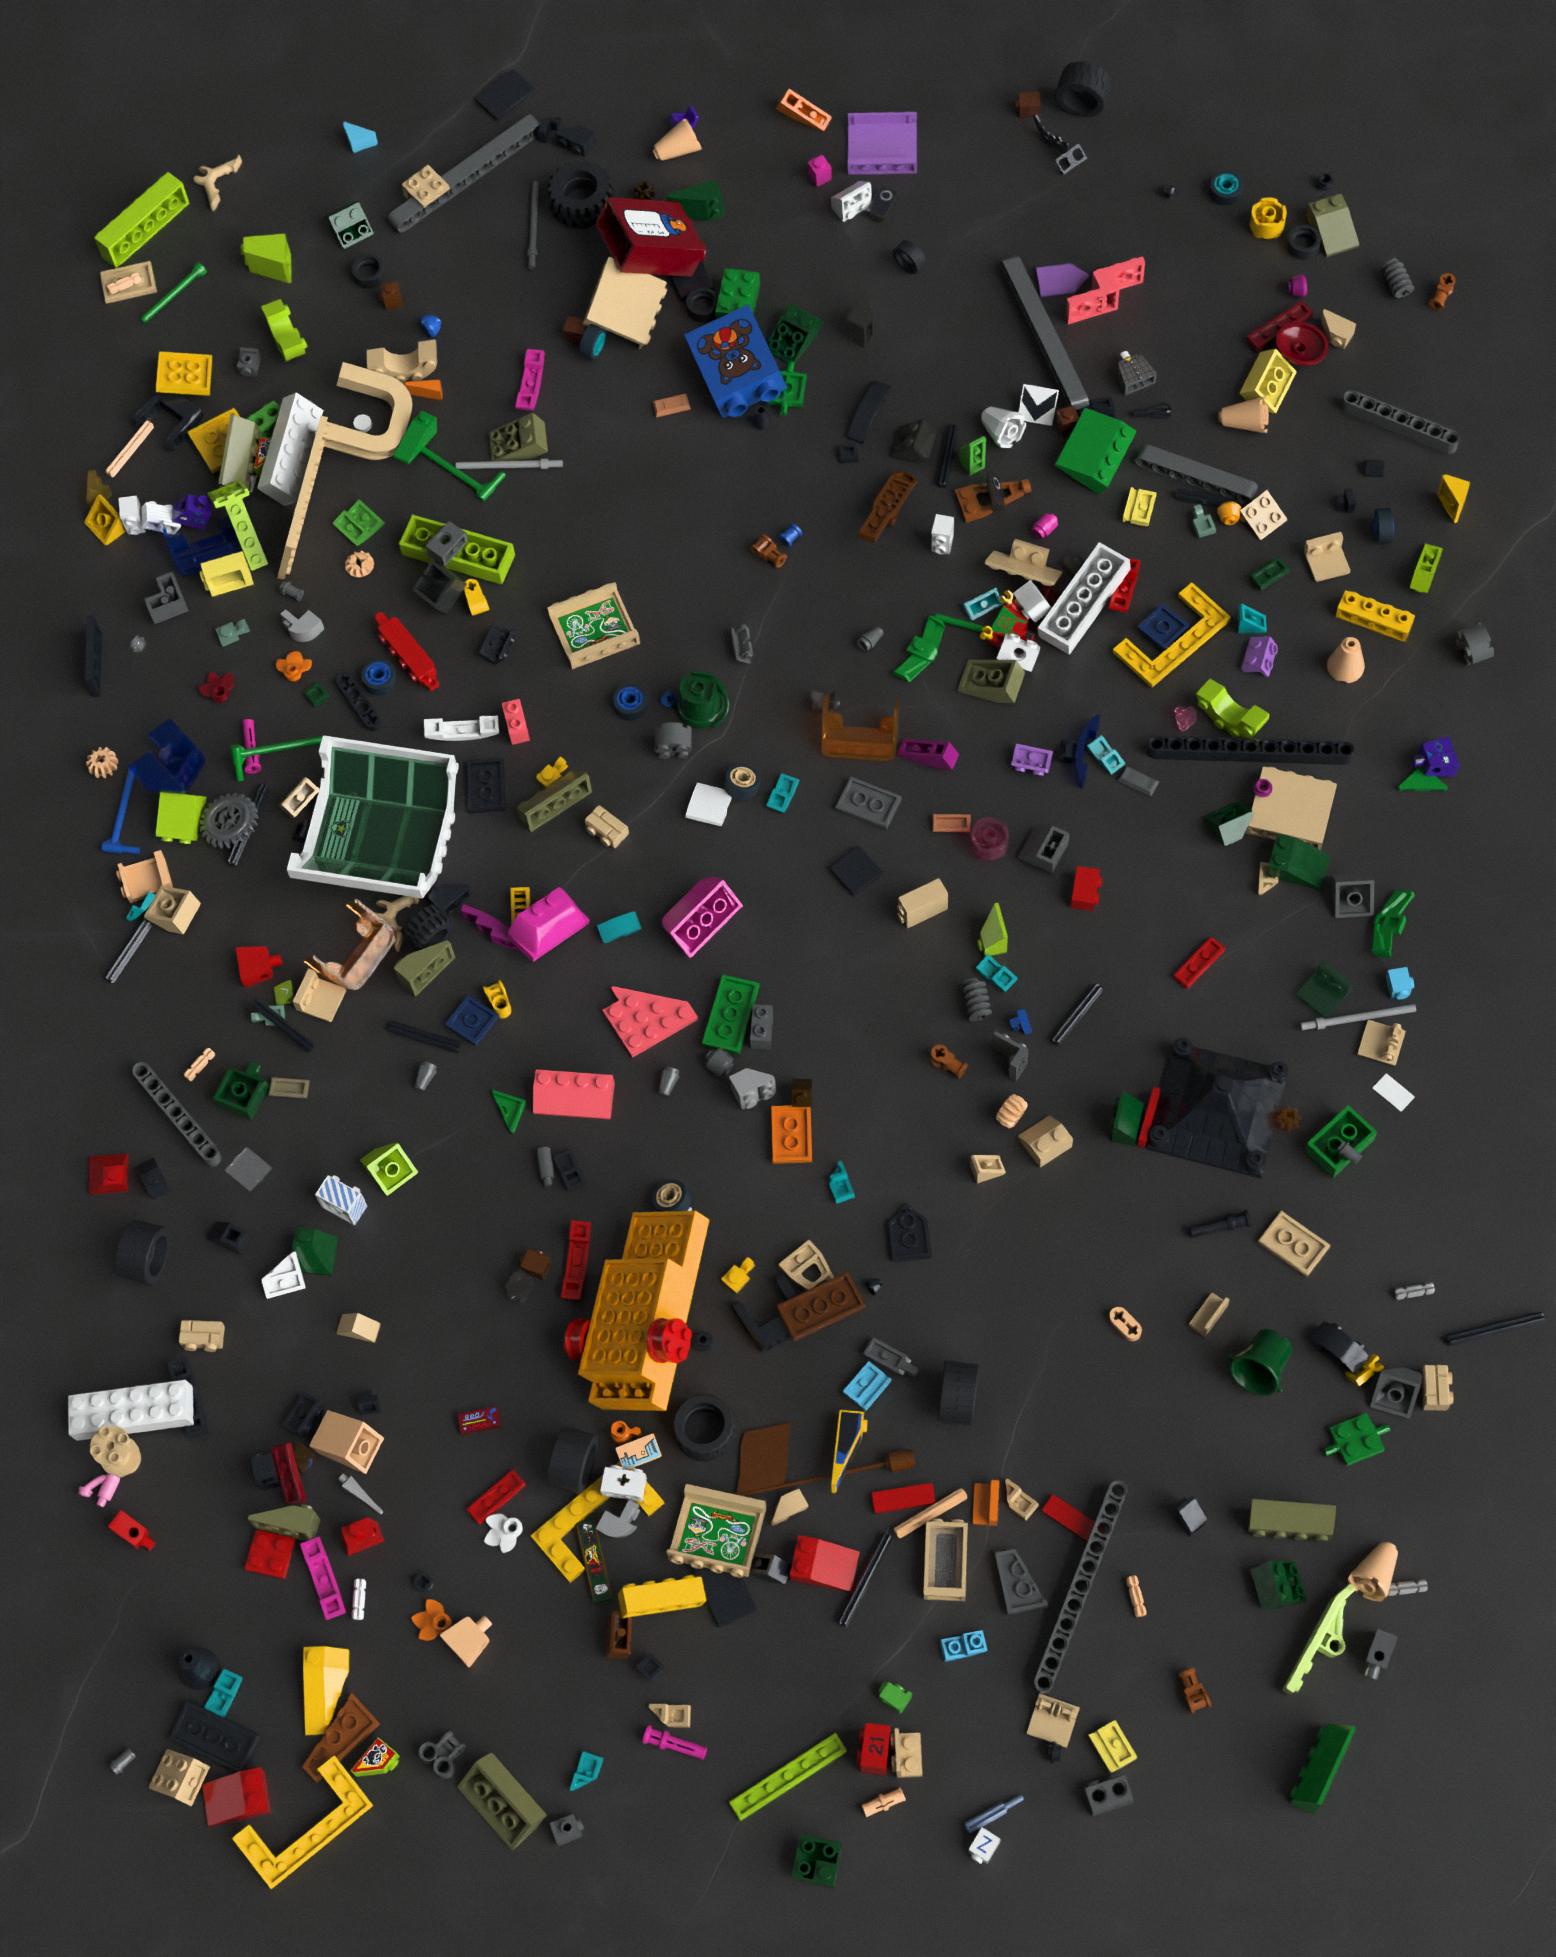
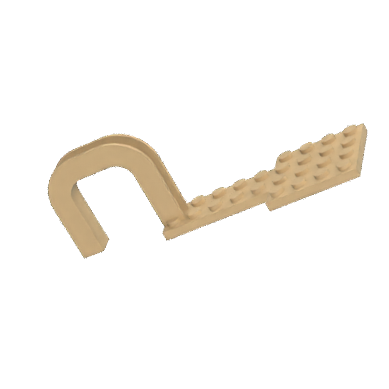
(350, 440)

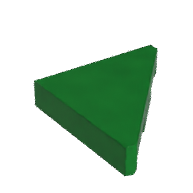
(1420, 782)
(510, 1107)

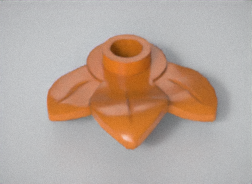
(293, 665)
(429, 1620)

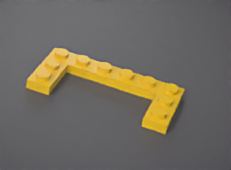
(1154, 671)
(549, 1535)
(274, 1869)

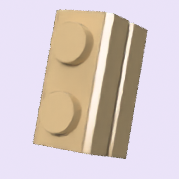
(299, 797)
(606, 827)
(201, 1334)
(1436, 1387)

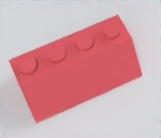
(573, 1094)

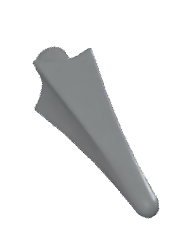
(353, 1487)

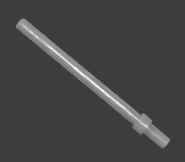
(543, 464)
(1321, 1023)

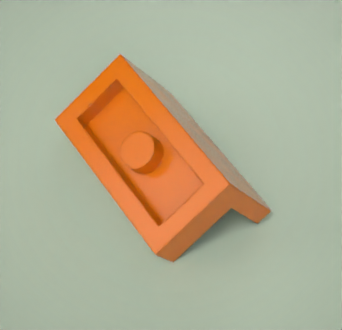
(986, 1503)

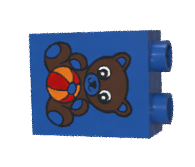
(736, 362)

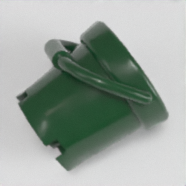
(702, 700)
(1261, 1363)

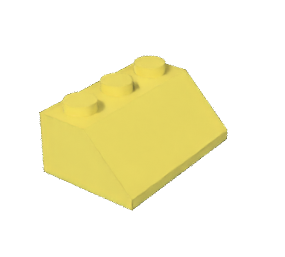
(1269, 378)

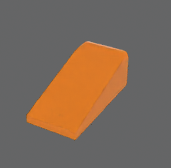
(427, 389)

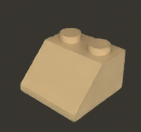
(172, 909)
(1046, 1140)

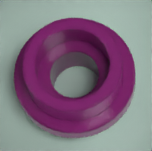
(1262, 783)

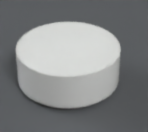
(362, 423)

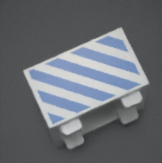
(341, 1199)

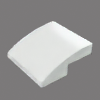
(708, 804)

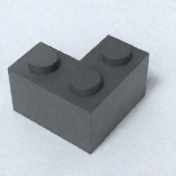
(168, 602)

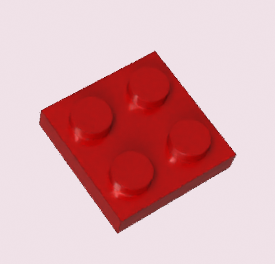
(270, 1554)

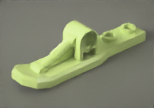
(1327, 1630)

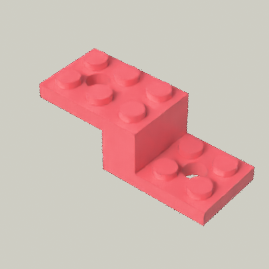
(1105, 290)

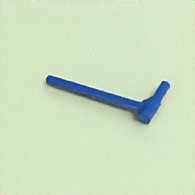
(114, 845)

